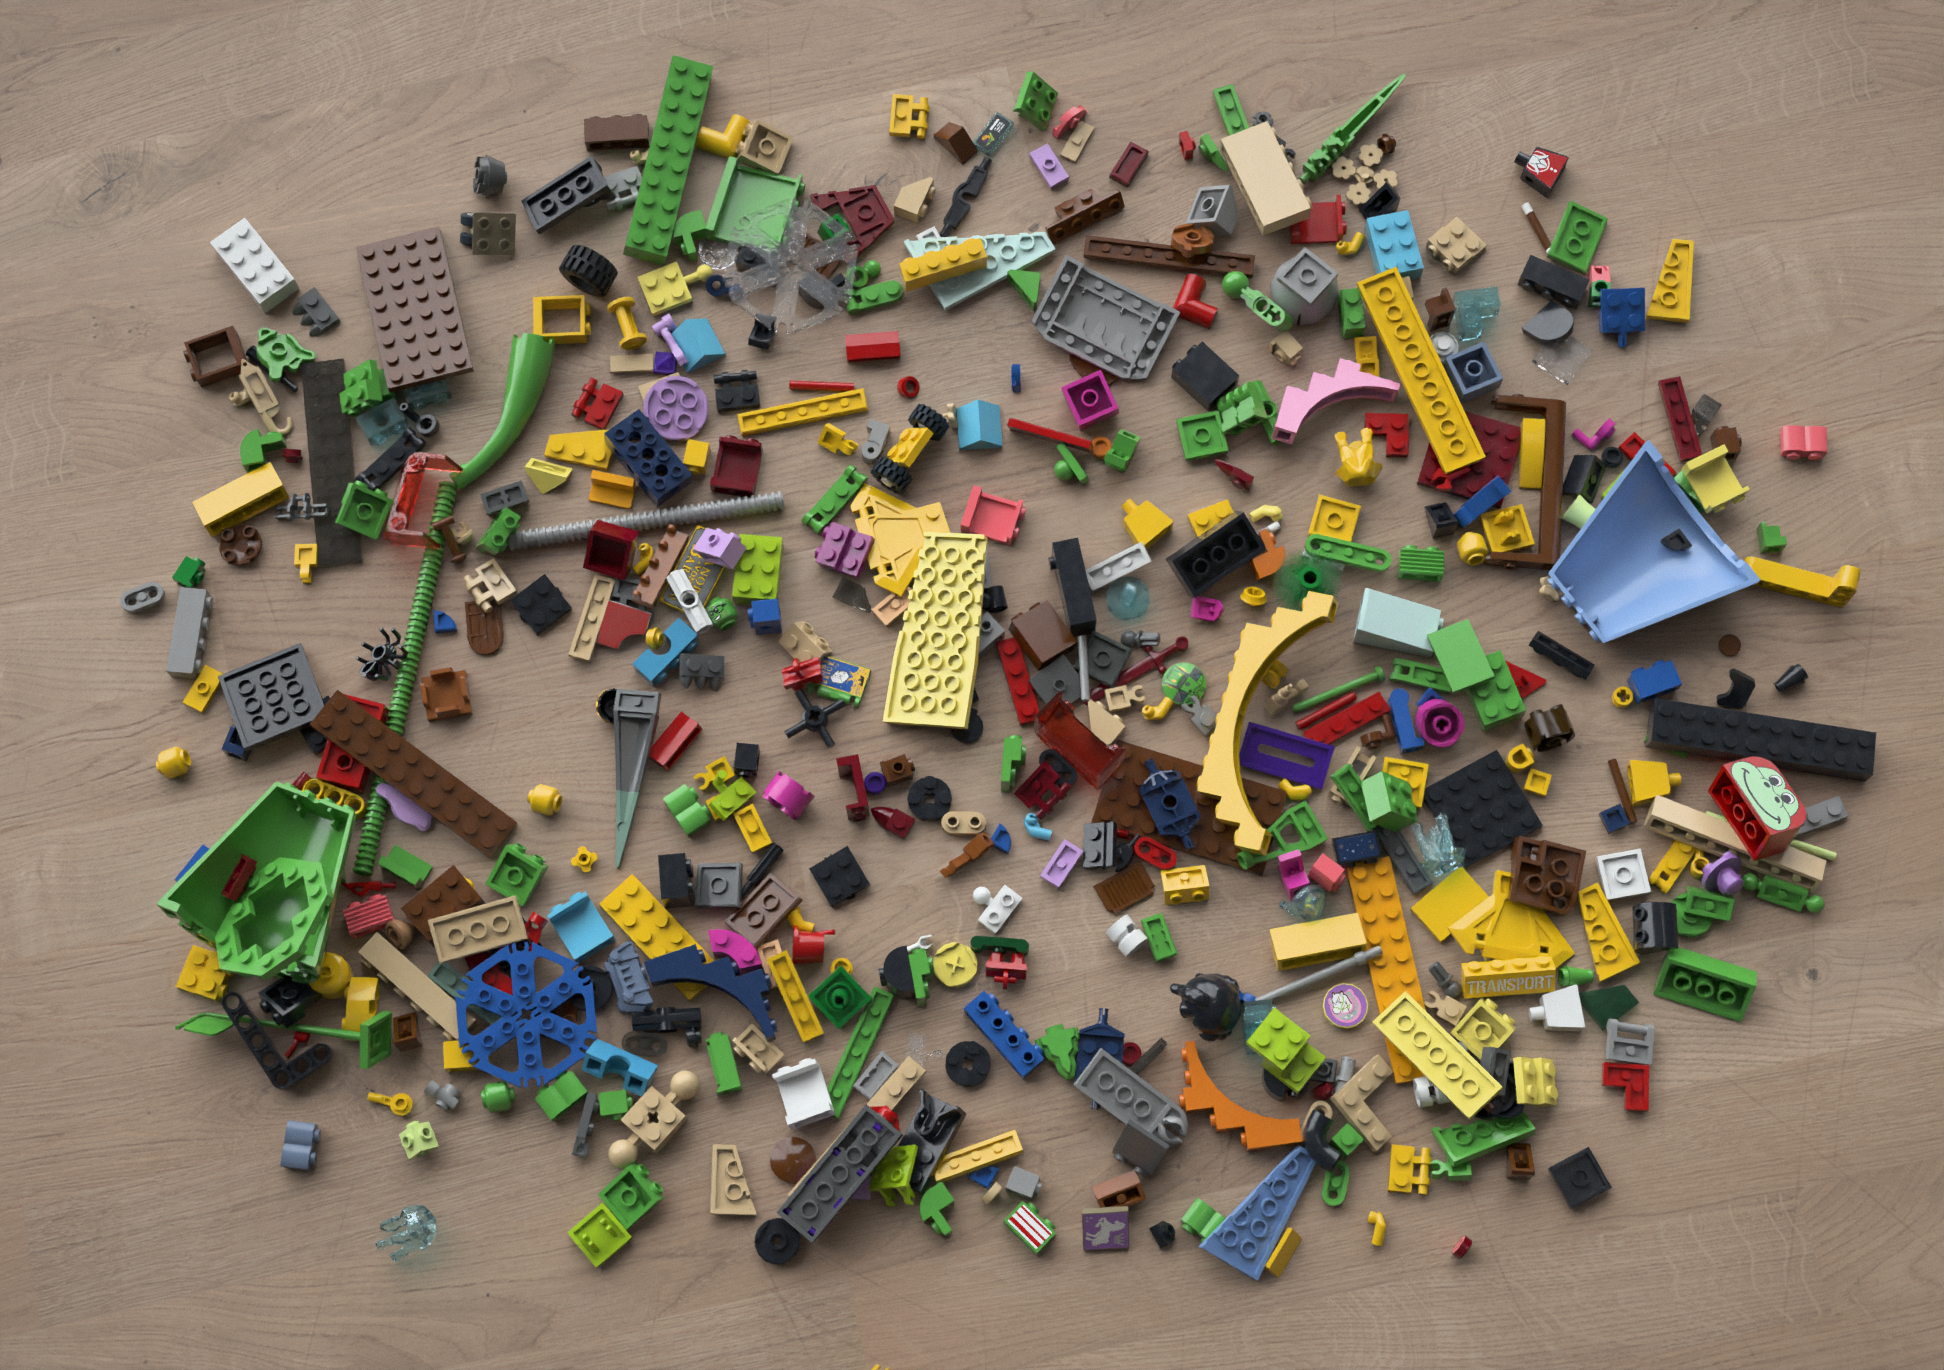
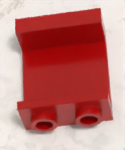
(1323, 225)

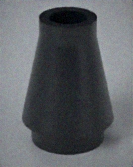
(1791, 678)

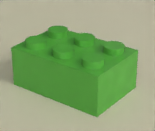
(1497, 699)

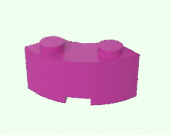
(728, 943)

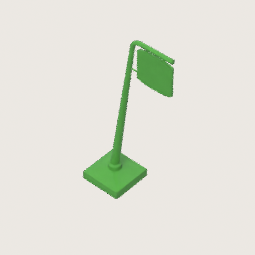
(374, 1033)

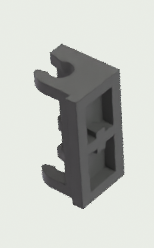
(504, 497)

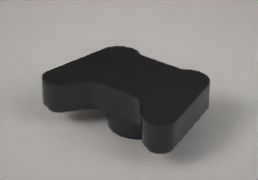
(1739, 692)

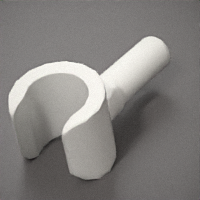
(920, 944)

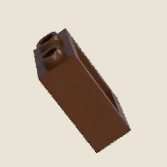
(208, 341)

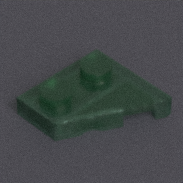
(1607, 1003)

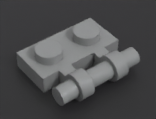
(622, 183)

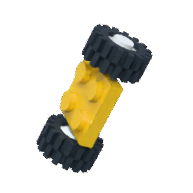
(891, 469)

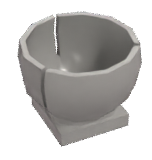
(1305, 288)

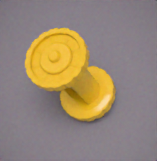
(621, 308)

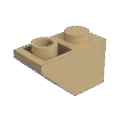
(913, 199)
(1104, 725)

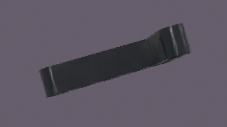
(268, 1046)

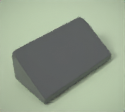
(1496, 1063)

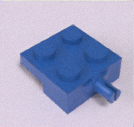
(1622, 312)

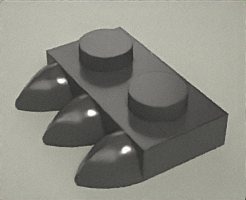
(317, 312)
(701, 668)

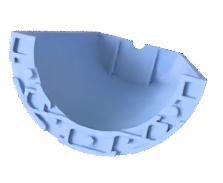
(1623, 574)

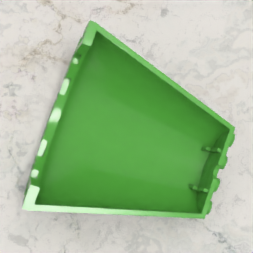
(275, 826)

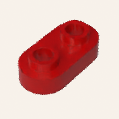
(1155, 854)

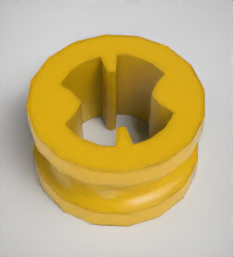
(1627, 693)

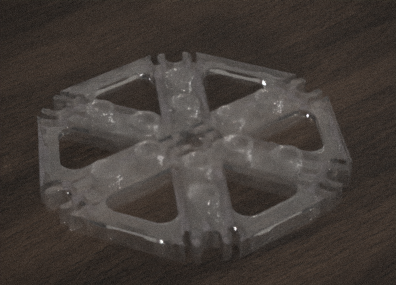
(792, 250)

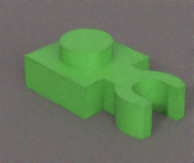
(1457, 1173)

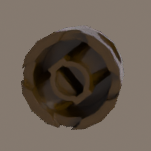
(1549, 728)

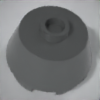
(489, 176)

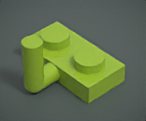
(731, 797)

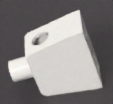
(1559, 1010)

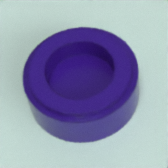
(875, 783)

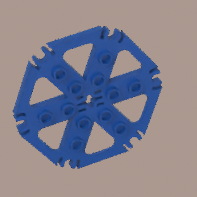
(529, 1035)

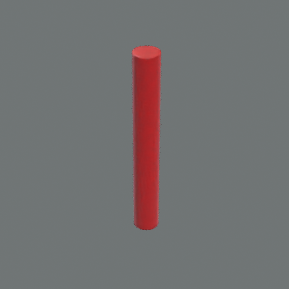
(827, 386)
(1326, 710)

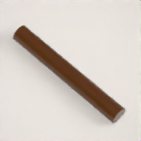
(1622, 791)

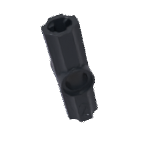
(666, 1019)

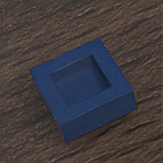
(1614, 818)

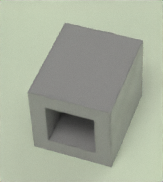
(1023, 1183)

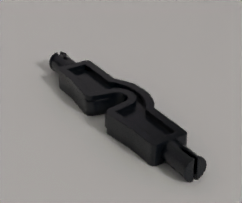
(969, 188)

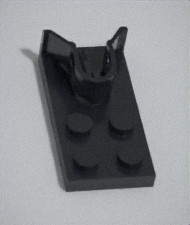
(566, 194)
(932, 1132)

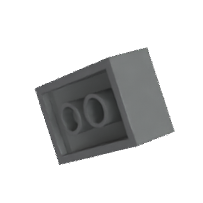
(1140, 1149)

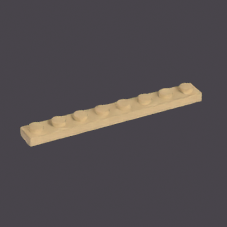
(889, 1094)

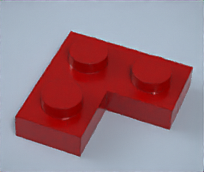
(1395, 429)
(1633, 1079)

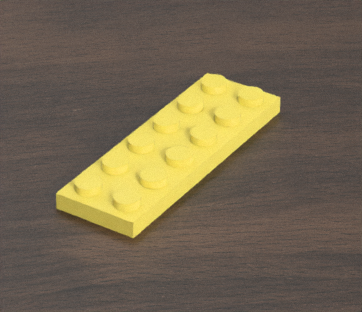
(1437, 1055)

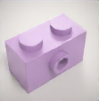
(720, 548)

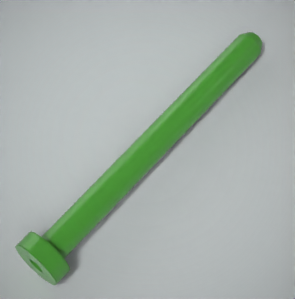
(1378, 674)

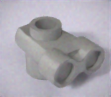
(446, 1097)

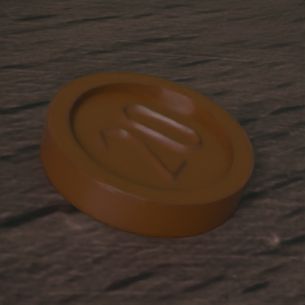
(1729, 645)

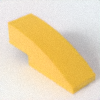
(1531, 453)

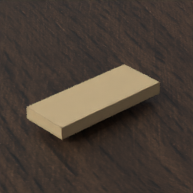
(1077, 141)
(631, 363)

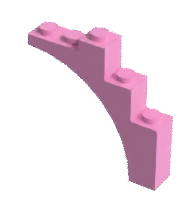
(1325, 390)

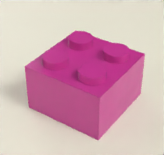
(1090, 400)

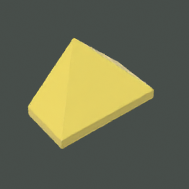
(546, 474)

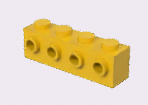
(943, 264)

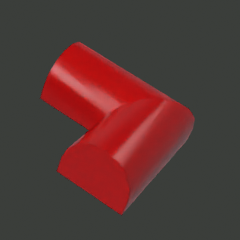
(1189, 304)

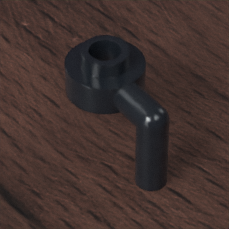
(422, 422)

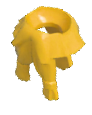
(1357, 460)

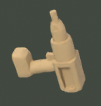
(1281, 698)

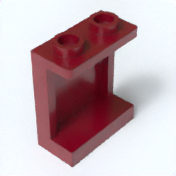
(737, 466)
(851, 766)

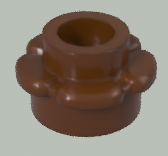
(1386, 143)

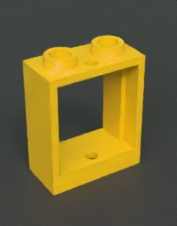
(561, 302)

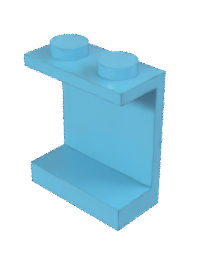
(580, 926)

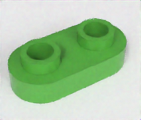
(1336, 1184)

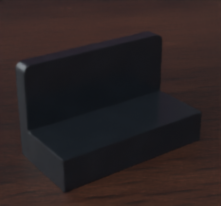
(1584, 477)

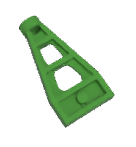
(1305, 825)

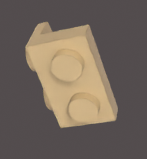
(804, 643)
(755, 1047)

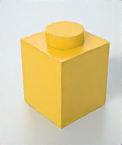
(697, 456)

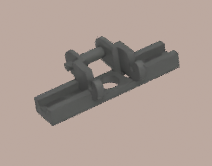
(307, 508)

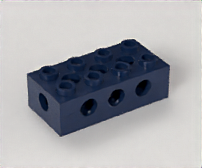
(645, 471)

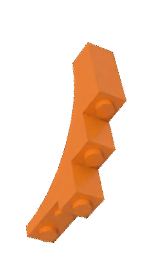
(1203, 1096)

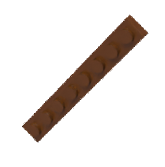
(1166, 256)

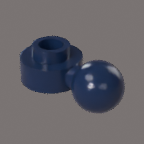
(720, 290)

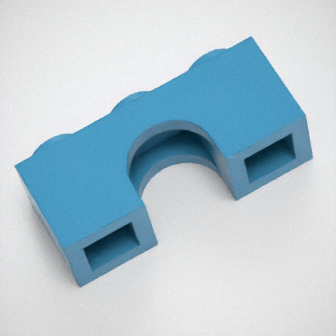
(655, 667)
(606, 1058)

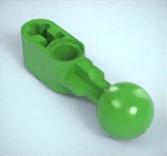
(1237, 286)

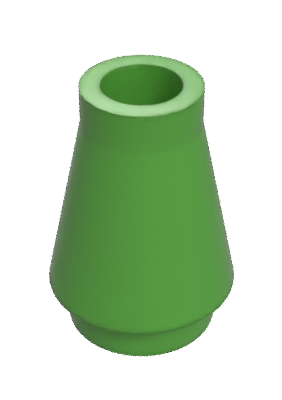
(1572, 976)

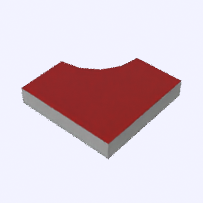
(622, 622)

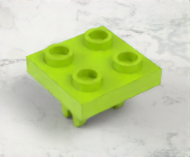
(599, 1235)

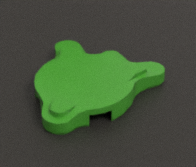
(281, 353)

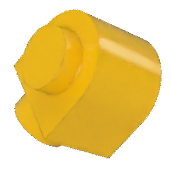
(1519, 759)

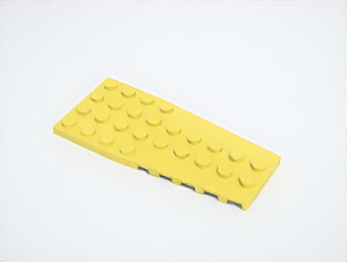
(940, 635)

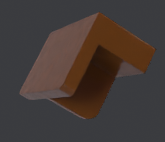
(1440, 310)

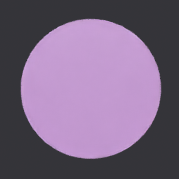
(676, 408)

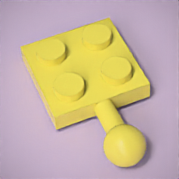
(668, 288)

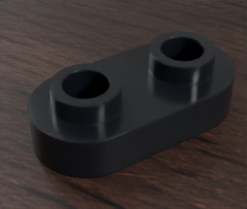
(1060, 765)

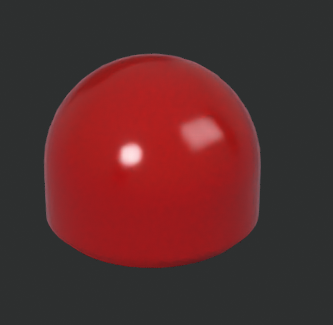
(901, 387)

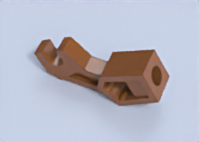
(972, 851)

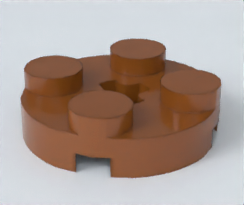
(1192, 240)

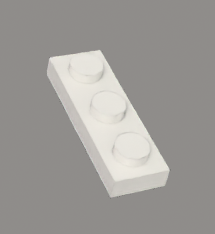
(1117, 566)

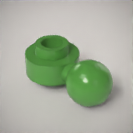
(871, 269)

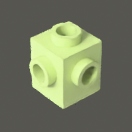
(418, 1139)

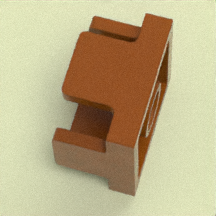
(446, 694)

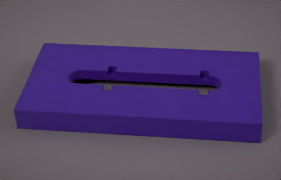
(1252, 758)

